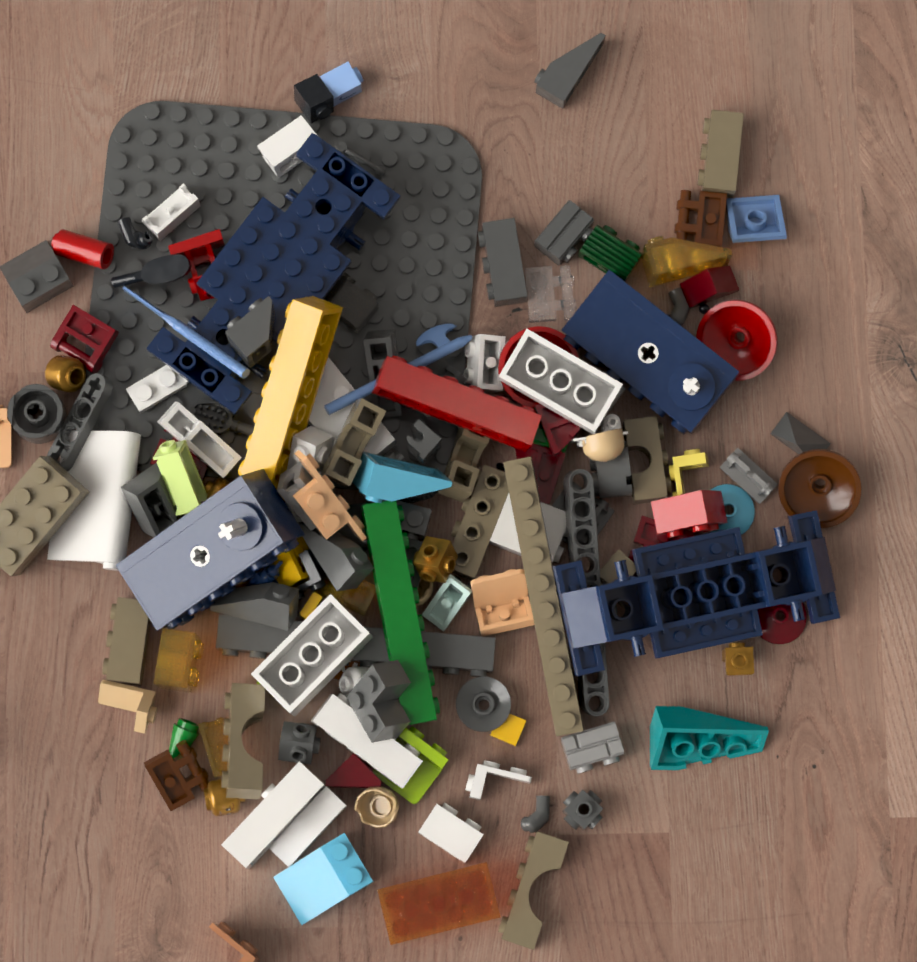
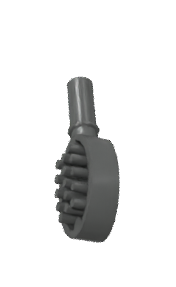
(218, 418)

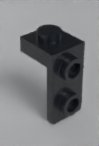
(315, 572)

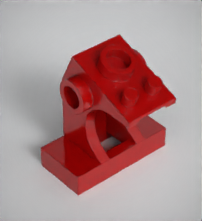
(198, 251)

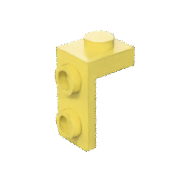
(690, 460)

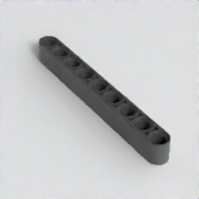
(590, 551)

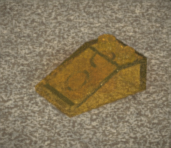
(678, 259)

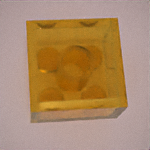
(177, 660)

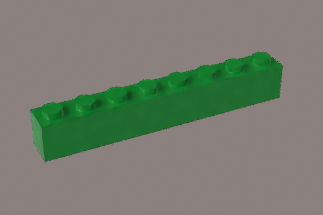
(398, 606)

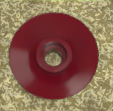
(780, 631)

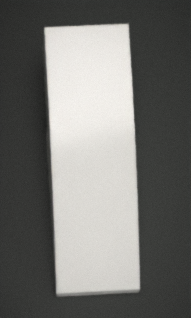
(200, 439)
(307, 826)

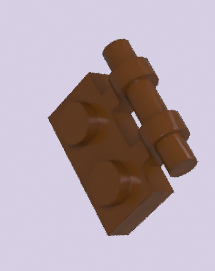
(710, 217)
(170, 780)

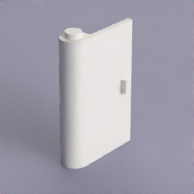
(102, 521)

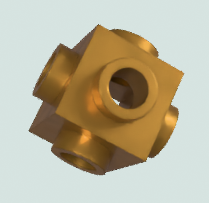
(435, 559)

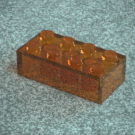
(438, 903)

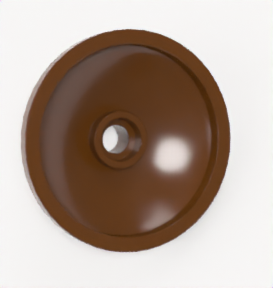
(833, 500)

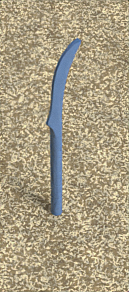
(195, 337)

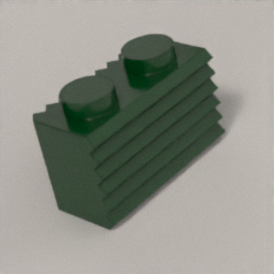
(610, 253)

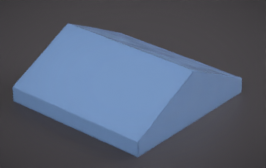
(755, 219)

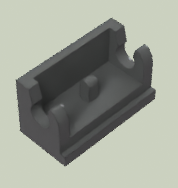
(425, 444)

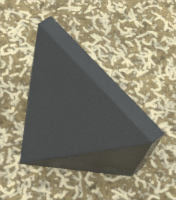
(797, 435)

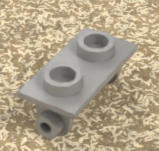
(748, 475)

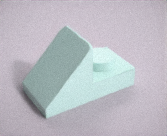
(447, 602)

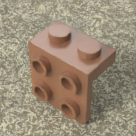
(243, 947)

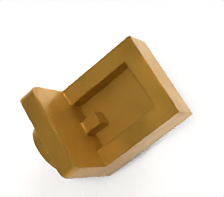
(738, 659)

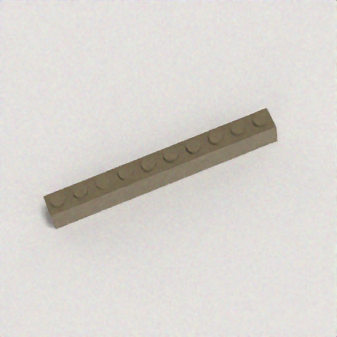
(543, 596)

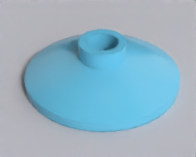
(742, 507)

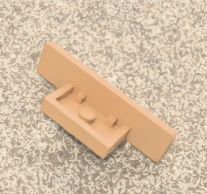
(321, 504)

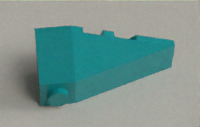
(692, 736)

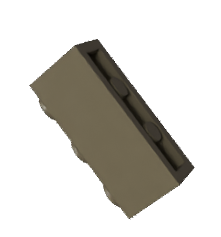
(721, 152)
(127, 643)

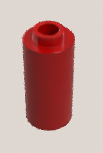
(83, 249)

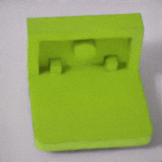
(433, 763)

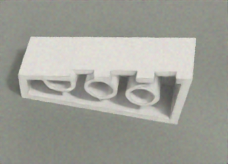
(385, 756)

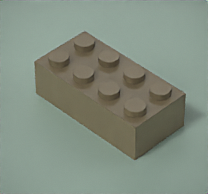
(36, 512)

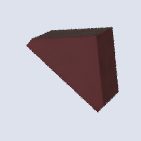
(709, 285)
(353, 774)

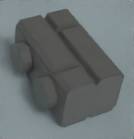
(564, 233)

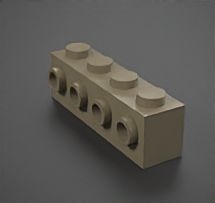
(479, 521)

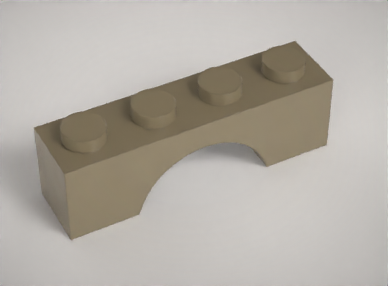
(243, 772)
(544, 855)

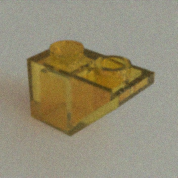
(353, 599)

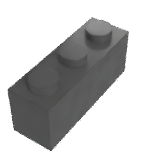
(503, 262)

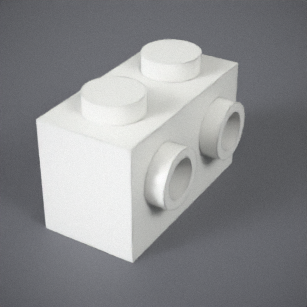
(482, 362)
(314, 442)

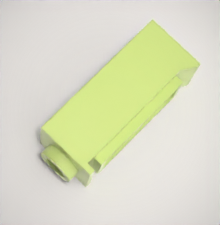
(180, 476)

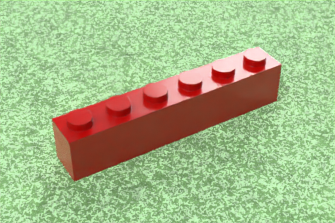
(457, 403)

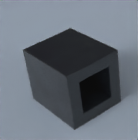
(314, 98)

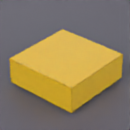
(312, 603)
(510, 730)

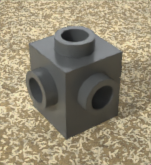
(298, 742)
(573, 815)

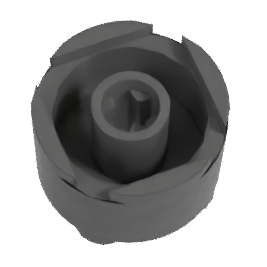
(26, 403)
(613, 476)

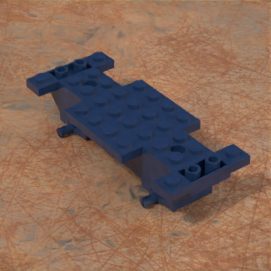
(280, 258)
(697, 592)

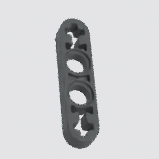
(83, 425)

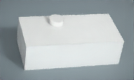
(560, 381)
(333, 386)
(312, 655)
(273, 815)

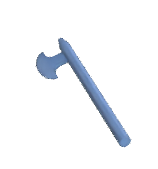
(434, 335)

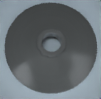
(476, 691)

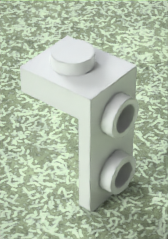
(476, 782)

